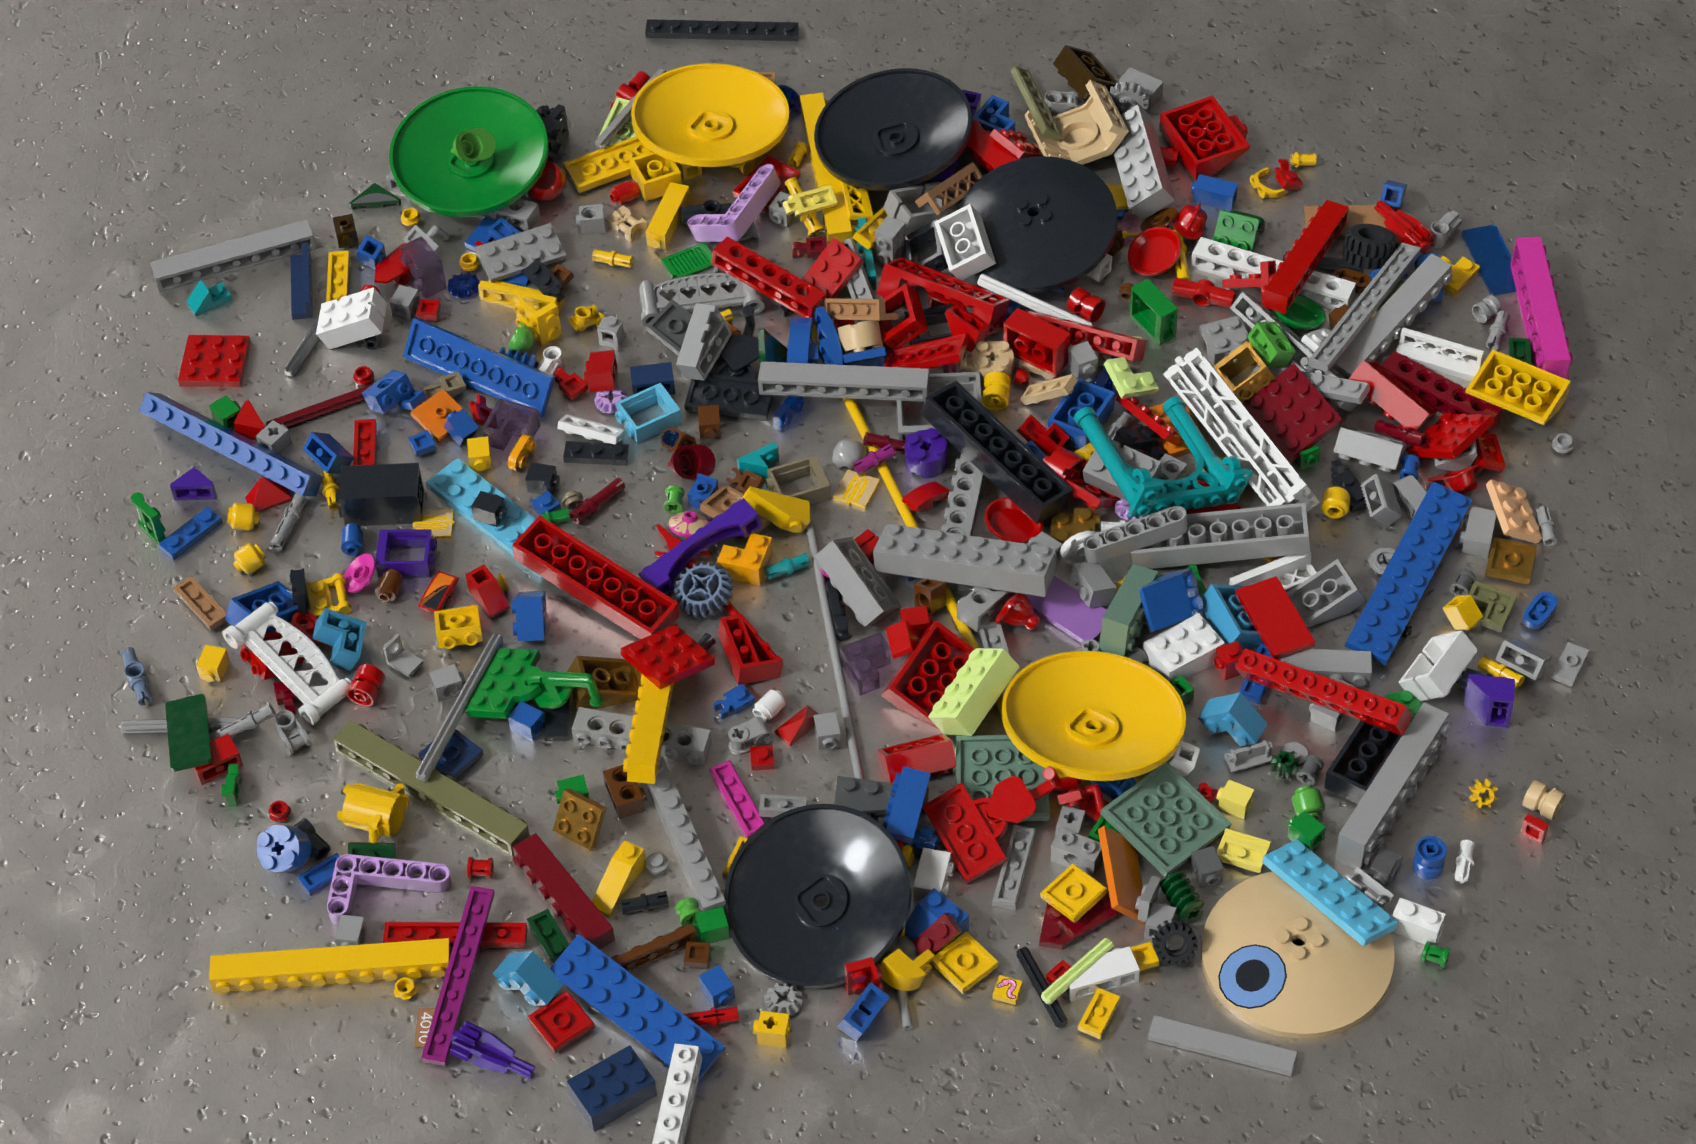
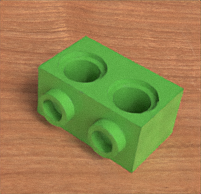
(1271, 344)

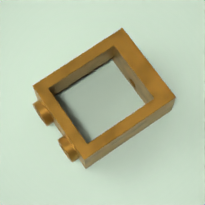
(1245, 357)

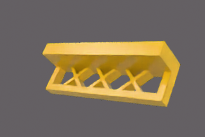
(859, 201)
(504, 294)

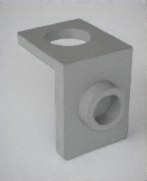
(401, 658)

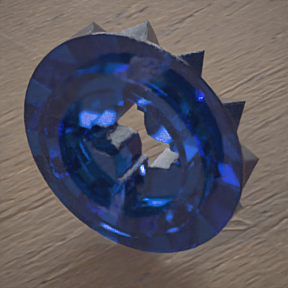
(792, 97)
(462, 290)

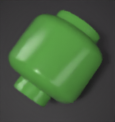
(1308, 799)

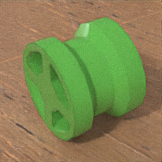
(686, 909)

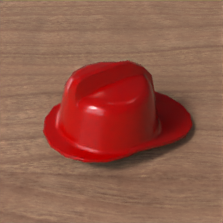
(1191, 221)
(1458, 481)

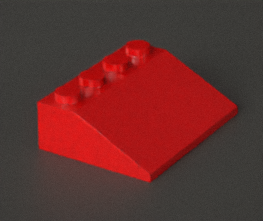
(1202, 136)
(927, 672)

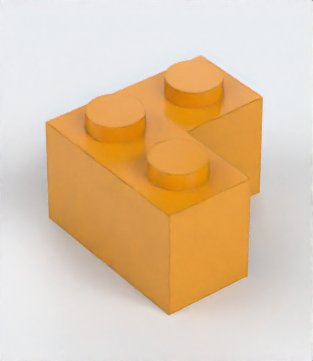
(749, 563)

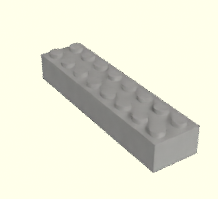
(1232, 537)
(965, 559)
(1392, 787)

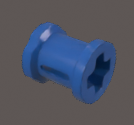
(1409, 466)

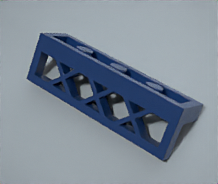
(301, 284)

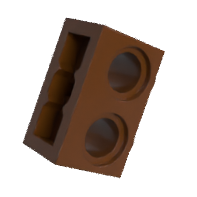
(621, 791)

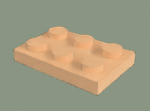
(1514, 511)

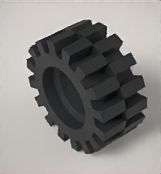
(1180, 954)

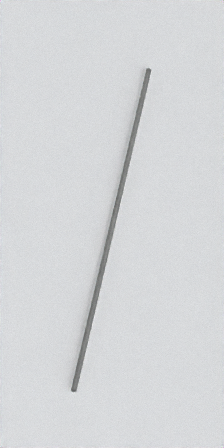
(846, 711)

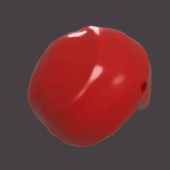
(549, 184)

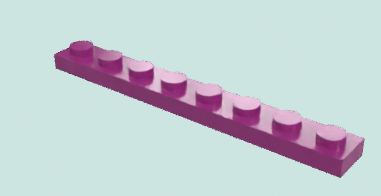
(458, 975)

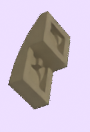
(451, 383)

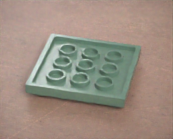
(991, 759)
(1165, 819)

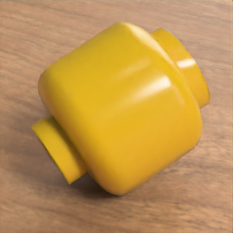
(1335, 502)
(242, 516)
(249, 558)

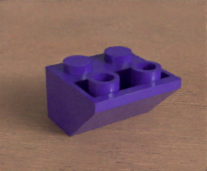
(1490, 699)

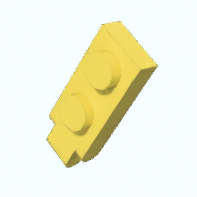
(810, 201)

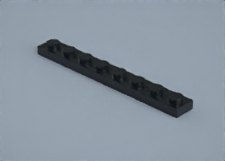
(722, 30)

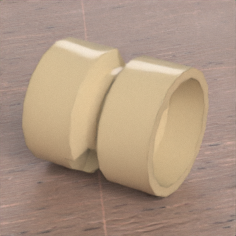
(1545, 800)

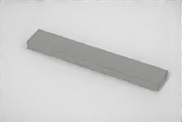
(1222, 1045)

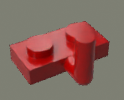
(1076, 796)

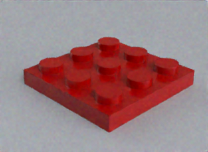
(214, 360)
(1452, 435)
(667, 656)

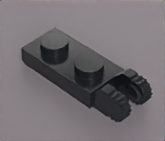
(838, 612)

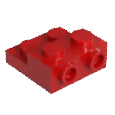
(257, 666)

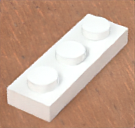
(590, 429)

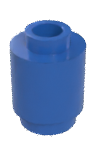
(352, 539)

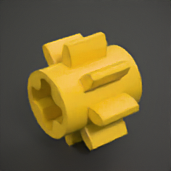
(1485, 799)

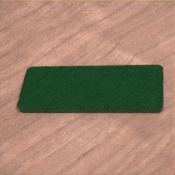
(188, 732)

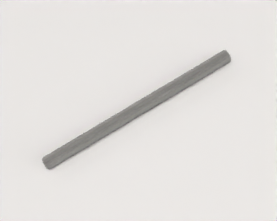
(458, 709)

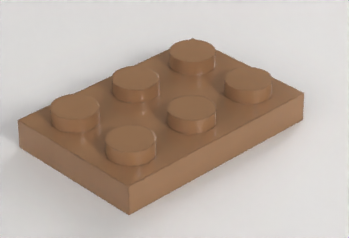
(722, 500)

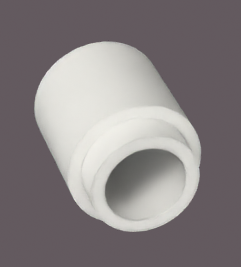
(769, 705)

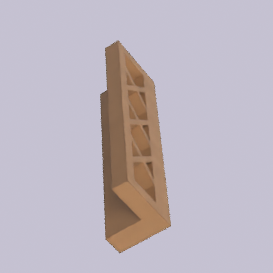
(962, 176)
(857, 309)

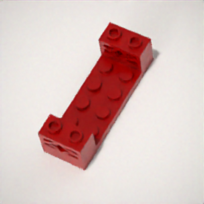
(987, 305)

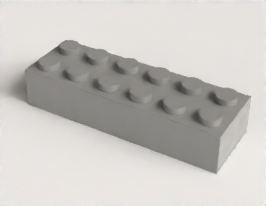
(1142, 166)

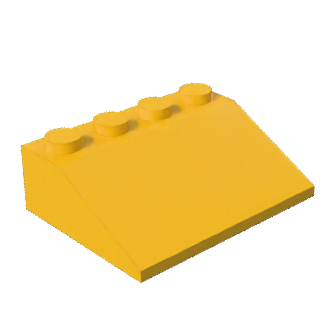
(1519, 387)

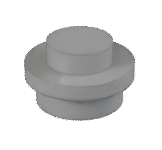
(1563, 443)
(656, 863)

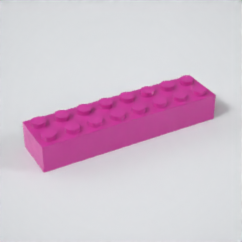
(1539, 307)

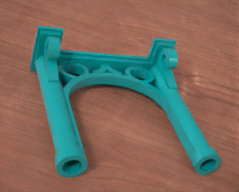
(1152, 495)

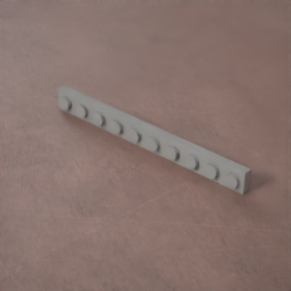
(1364, 307)

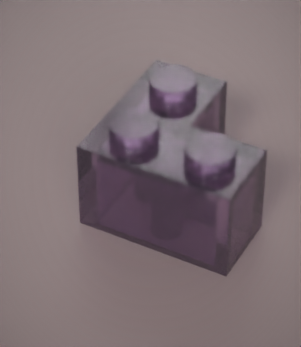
(424, 266)
(510, 420)
(863, 660)

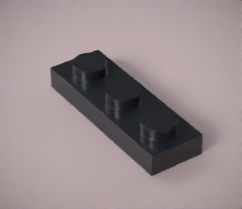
(596, 453)

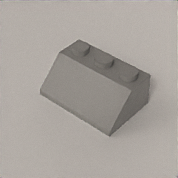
(1370, 448)

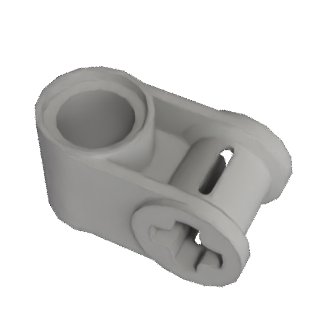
(1060, 102)
(293, 734)
(750, 734)

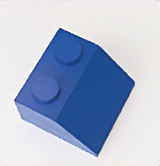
(929, 910)

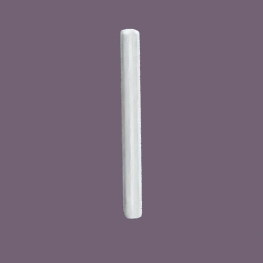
(1026, 299)

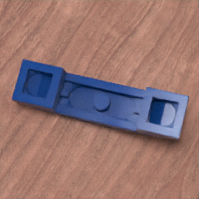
(799, 340)

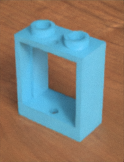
(654, 395)

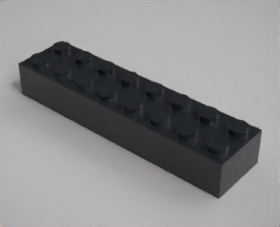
(996, 452)

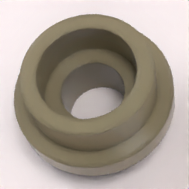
(572, 499)

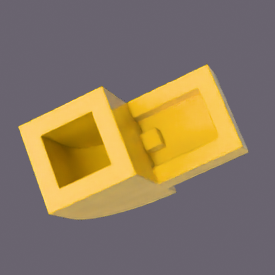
(904, 973)

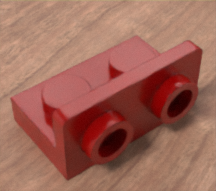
(1488, 453)
(860, 974)

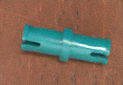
(787, 566)

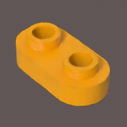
(521, 452)

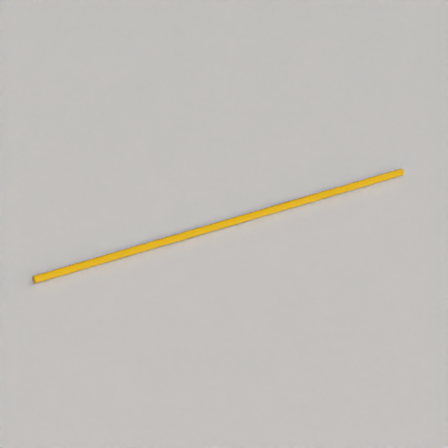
(906, 514)

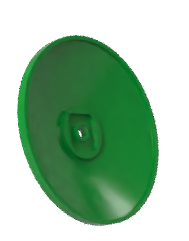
(452, 187)

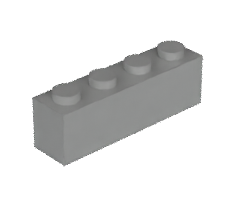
(1345, 665)

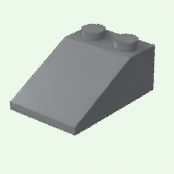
(1326, 595)

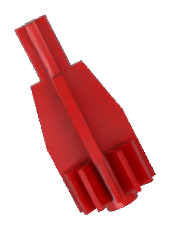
(1405, 227)

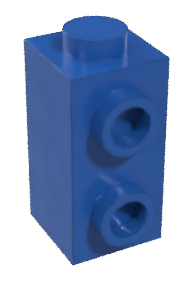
(1214, 192)

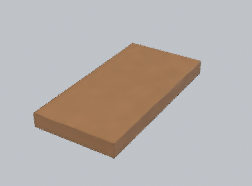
(1356, 215)

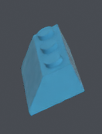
(1228, 616)

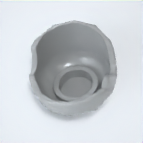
(848, 452)

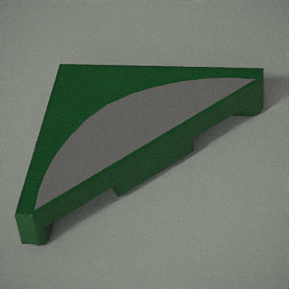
(374, 197)

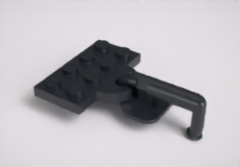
(734, 381)

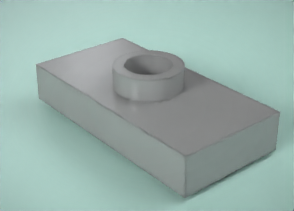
(1570, 664)

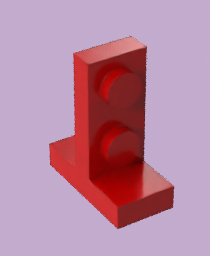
(1255, 280)

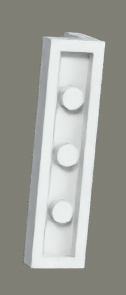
(1439, 358)
(1282, 568)

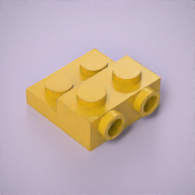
(458, 626)

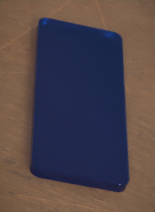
(1493, 258)

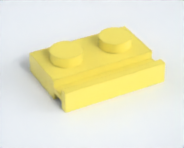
(1242, 850)

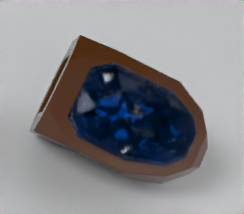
(674, 438)

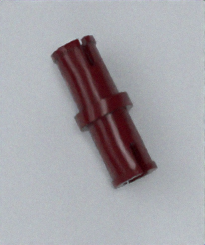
(881, 441)

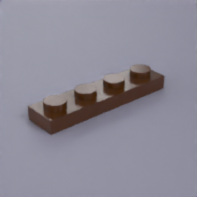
(656, 949)

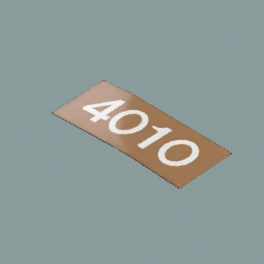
(423, 1024)

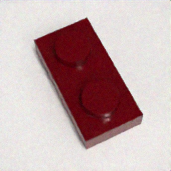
(938, 935)

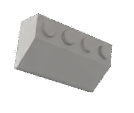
(857, 581)

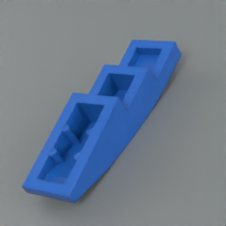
(827, 336)

